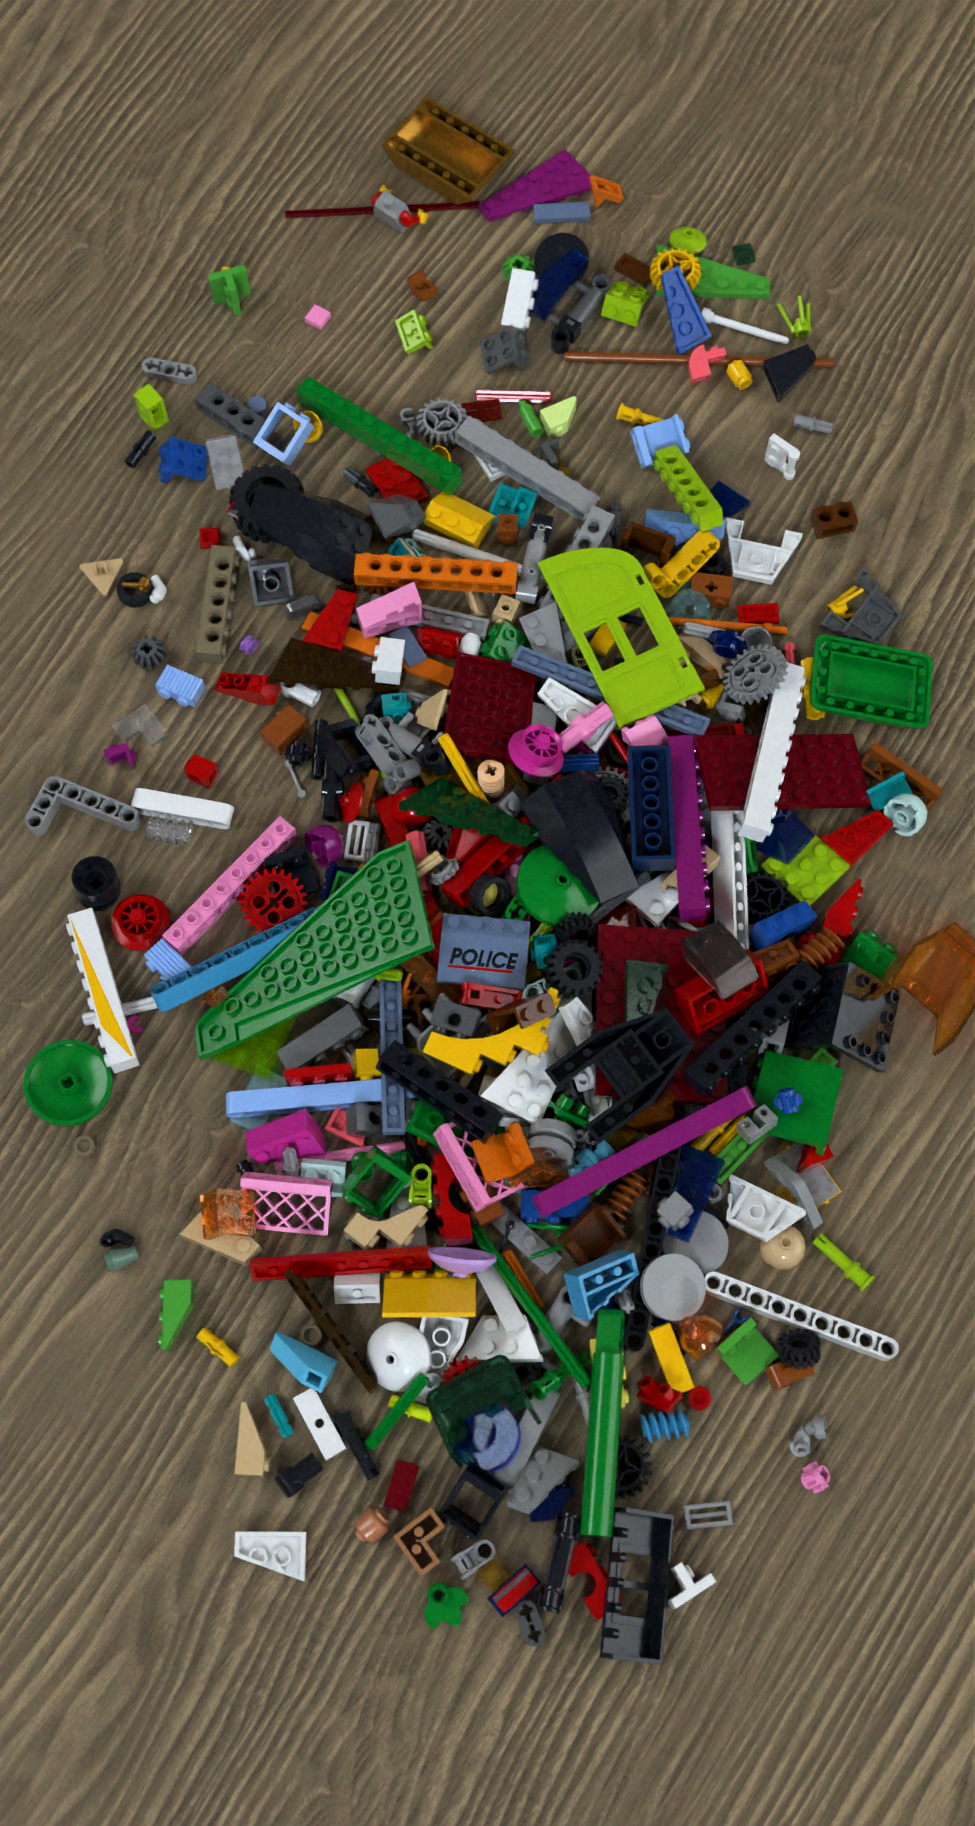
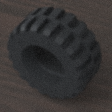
(244, 490)

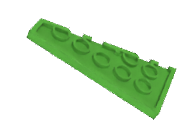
(725, 281)

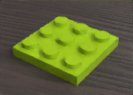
(810, 872)

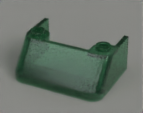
(473, 1393)

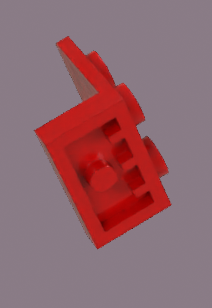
(439, 642)

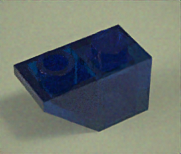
(552, 1504)

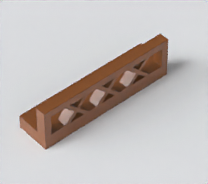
(895, 766)

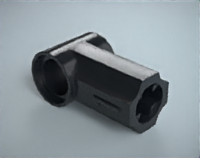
(293, 1478)

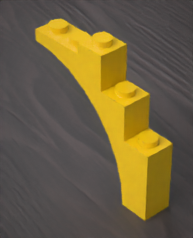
(467, 1053)

